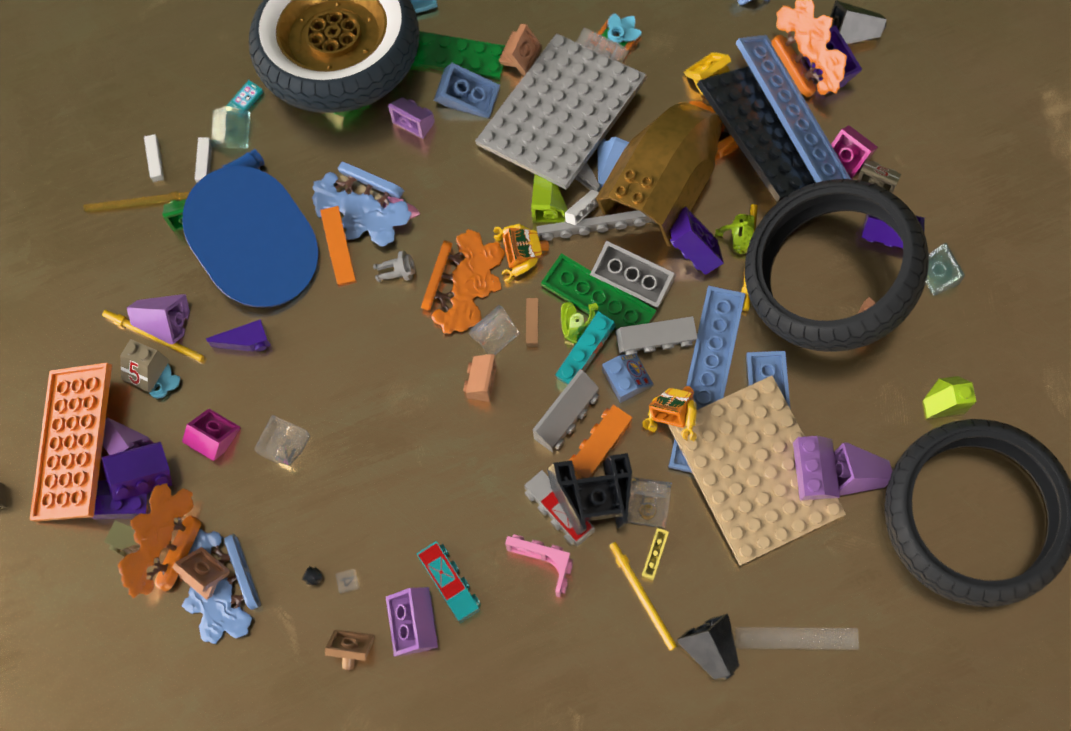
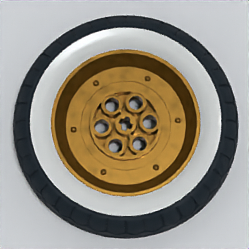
(333, 51)

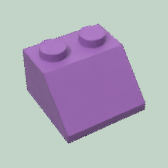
(411, 117)

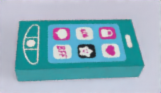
(246, 96)

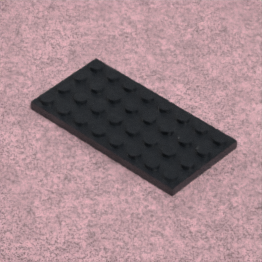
(757, 130)

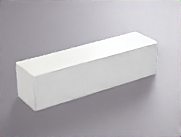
(154, 158)
(203, 158)
(582, 208)

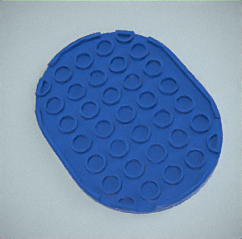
(250, 236)

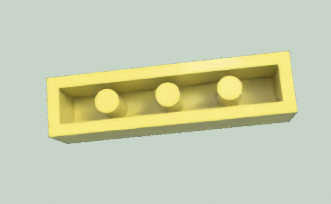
(655, 554)

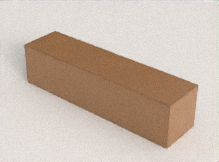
(531, 322)

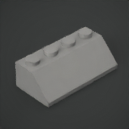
(633, 274)
(566, 411)

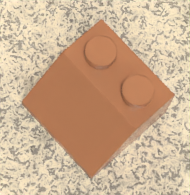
(481, 377)

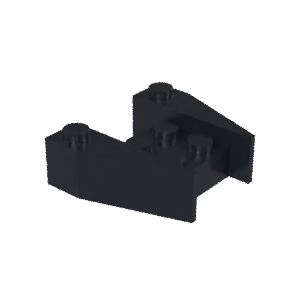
(594, 496)

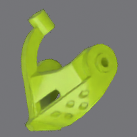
(740, 243)
(573, 322)

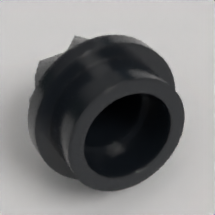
(312, 576)

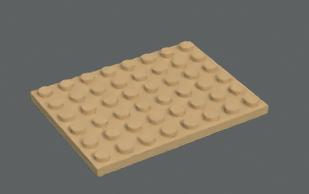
(750, 473)

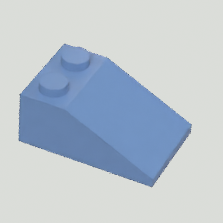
(466, 91)

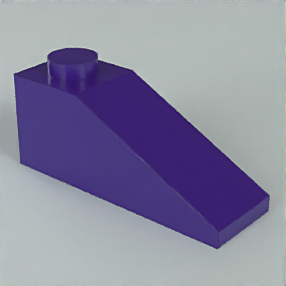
(245, 338)

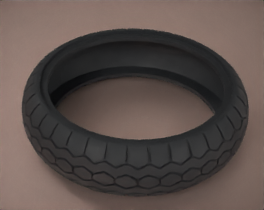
(806, 205)
(1024, 450)

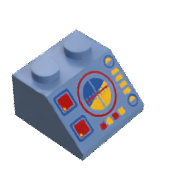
(626, 376)

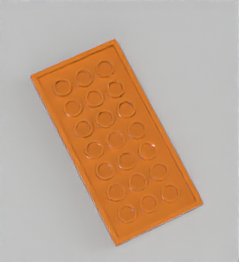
(71, 443)

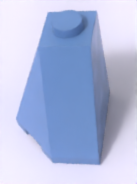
(608, 155)

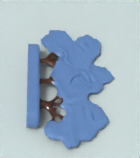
(362, 210)
(217, 610)

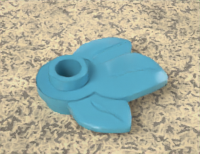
(623, 27)
(166, 382)

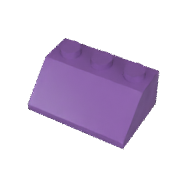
(815, 468)
(411, 621)

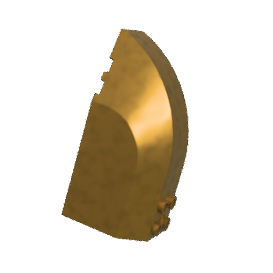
(665, 166)

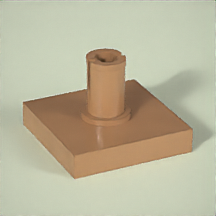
(349, 646)

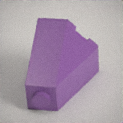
(160, 316)
(121, 438)
(860, 470)

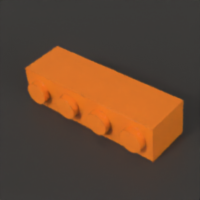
(601, 442)

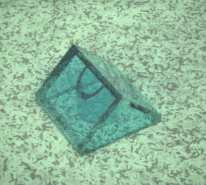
(230, 127)
(943, 270)

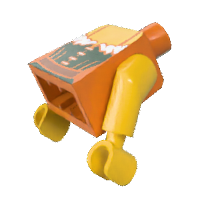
(521, 248)
(673, 408)

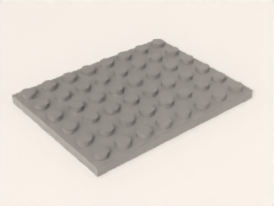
(561, 111)

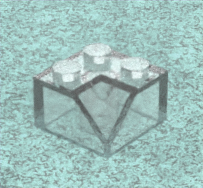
(282, 441)

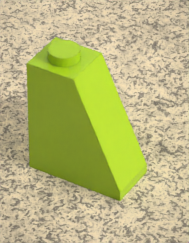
(547, 202)
(949, 397)

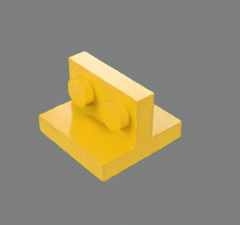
(708, 66)

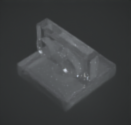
(494, 331)

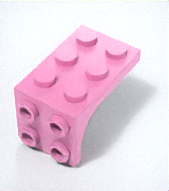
(553, 555)

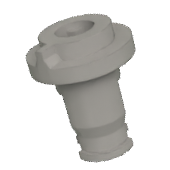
(402, 265)

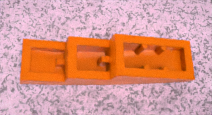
(338, 245)

